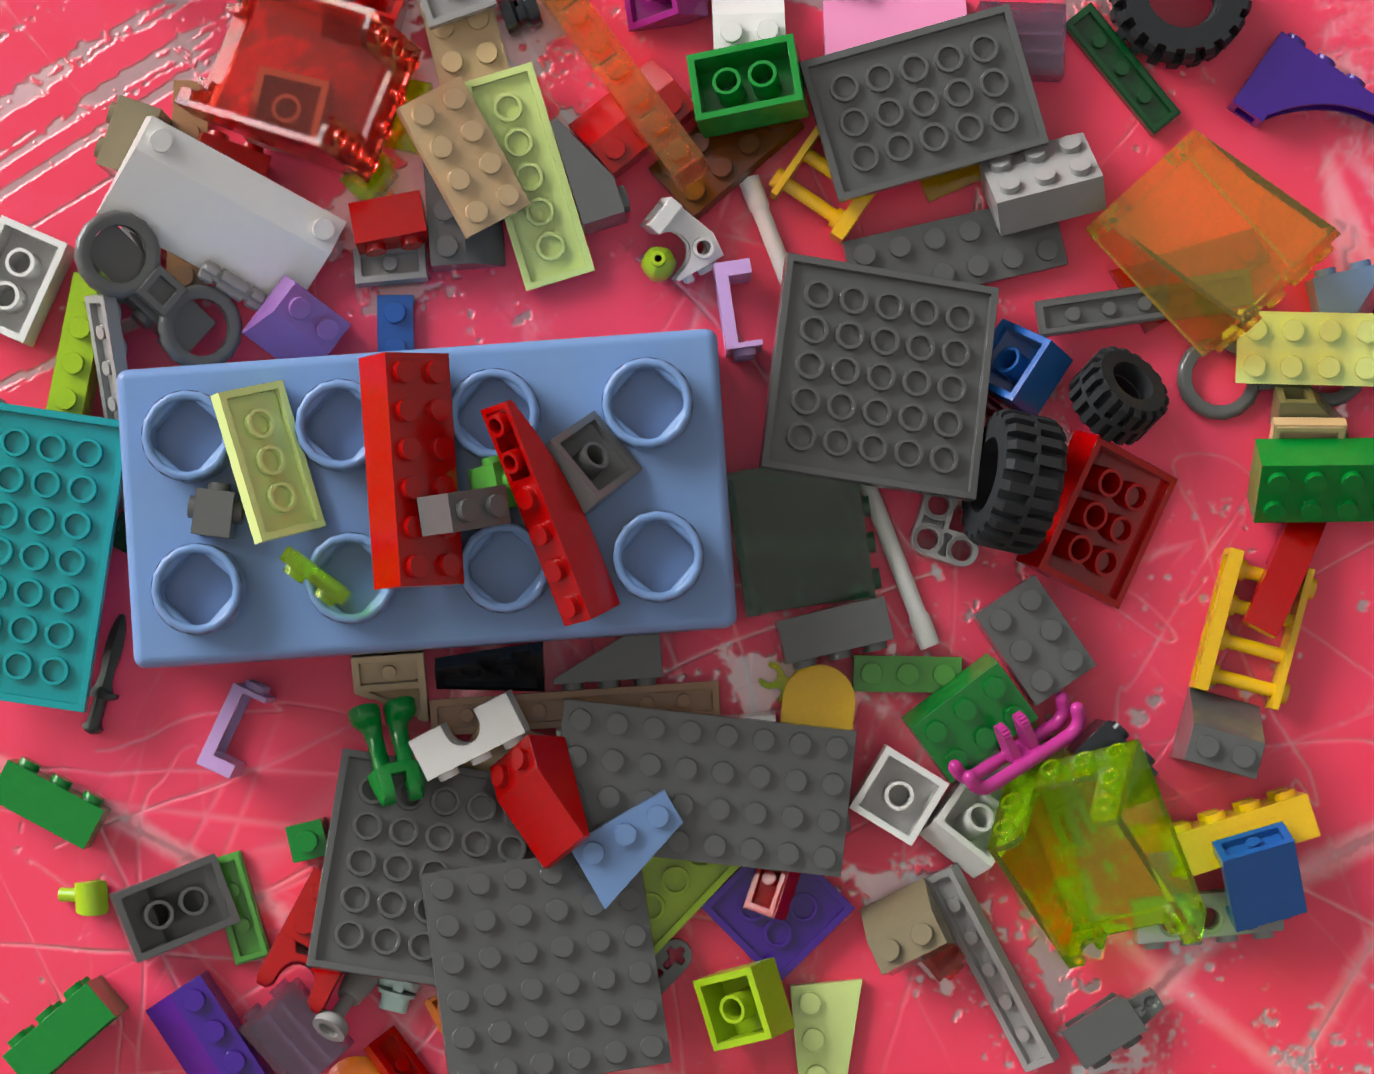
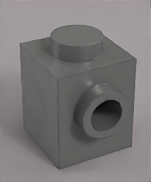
(215, 511)

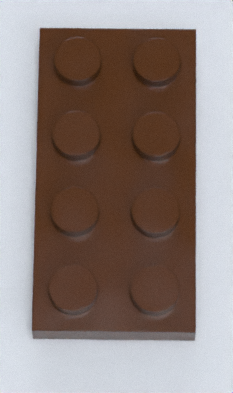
(730, 160)

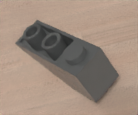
(624, 659)

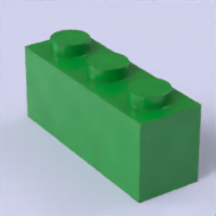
(52, 802)

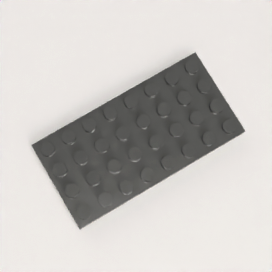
(742, 785)

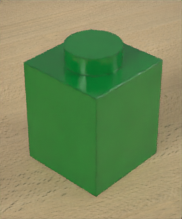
(308, 839)

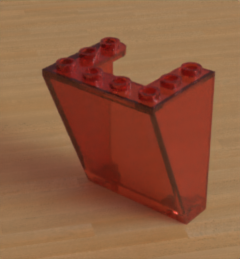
(309, 80)

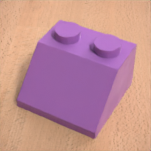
(295, 323)

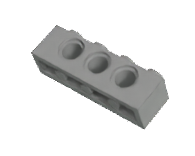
(1156, 936)

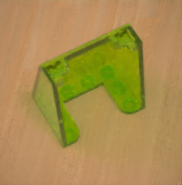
(1095, 850)

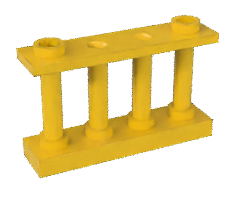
(840, 220)
(1217, 638)

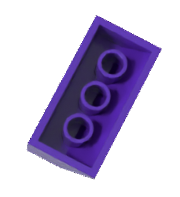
(205, 1031)

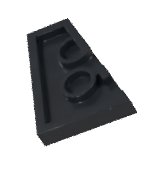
(494, 669)

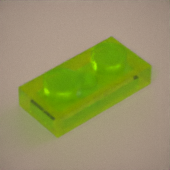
(302, 568)

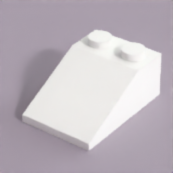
(746, 21)
(963, 826)

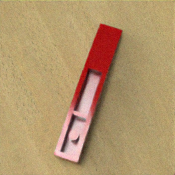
(551, 518)

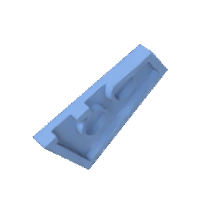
(626, 844)

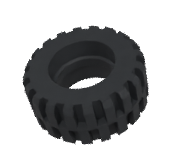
(1178, 44)
(1017, 482)

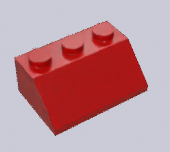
(611, 136)

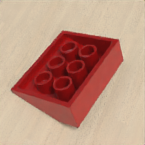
(1102, 519)

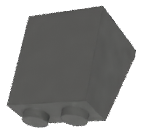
(1220, 734)

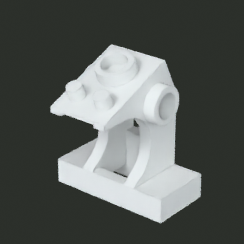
(671, 217)

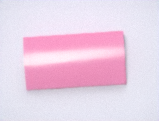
(864, 21)

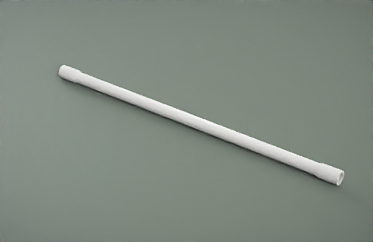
(918, 616)

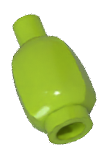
(660, 270)

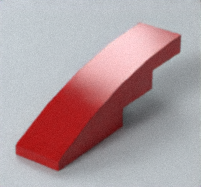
(1282, 576)

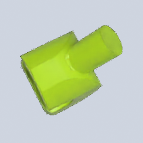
(89, 897)

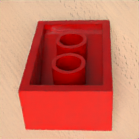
(541, 796)

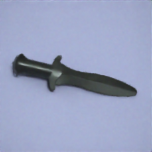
(103, 687)

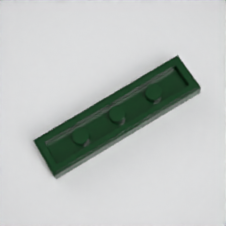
(1121, 69)

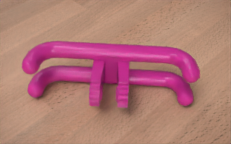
(1024, 752)

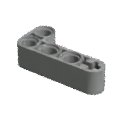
(944, 536)

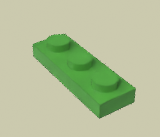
(903, 673)

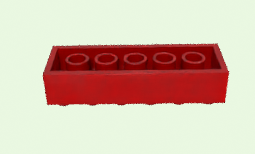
(406, 458)

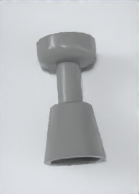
(351, 993)

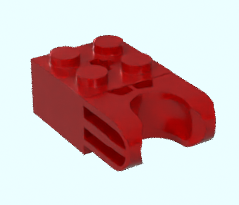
(293, 946)

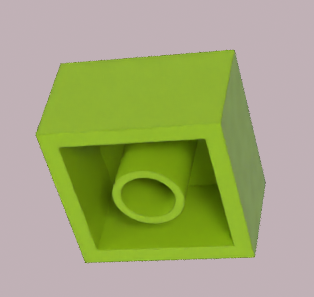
(744, 1004)

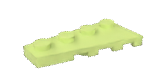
(824, 1024)

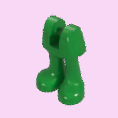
(397, 715)

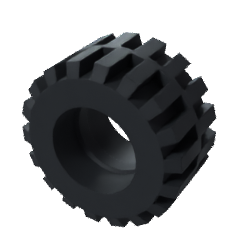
(1118, 395)

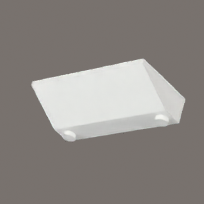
(220, 210)

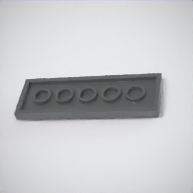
(961, 249)

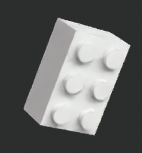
(29, 278)

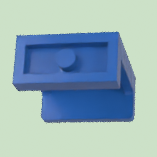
(1260, 876)

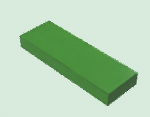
(247, 937)

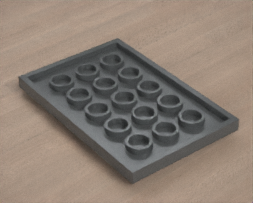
(923, 103)

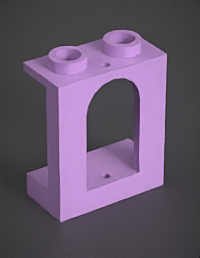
(724, 275)
(214, 751)

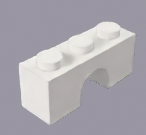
(441, 752)

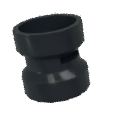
(520, 13)

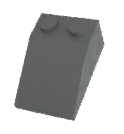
(594, 188)
(174, 908)

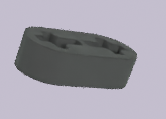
(675, 969)

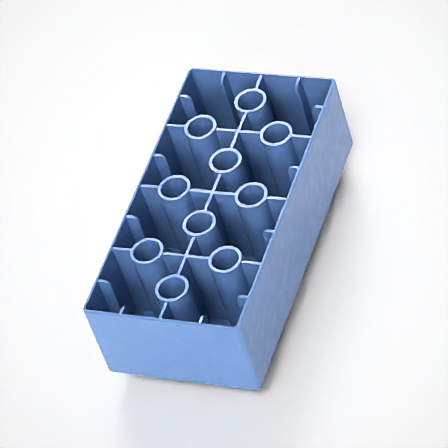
(234, 604)

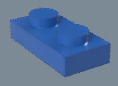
(395, 322)

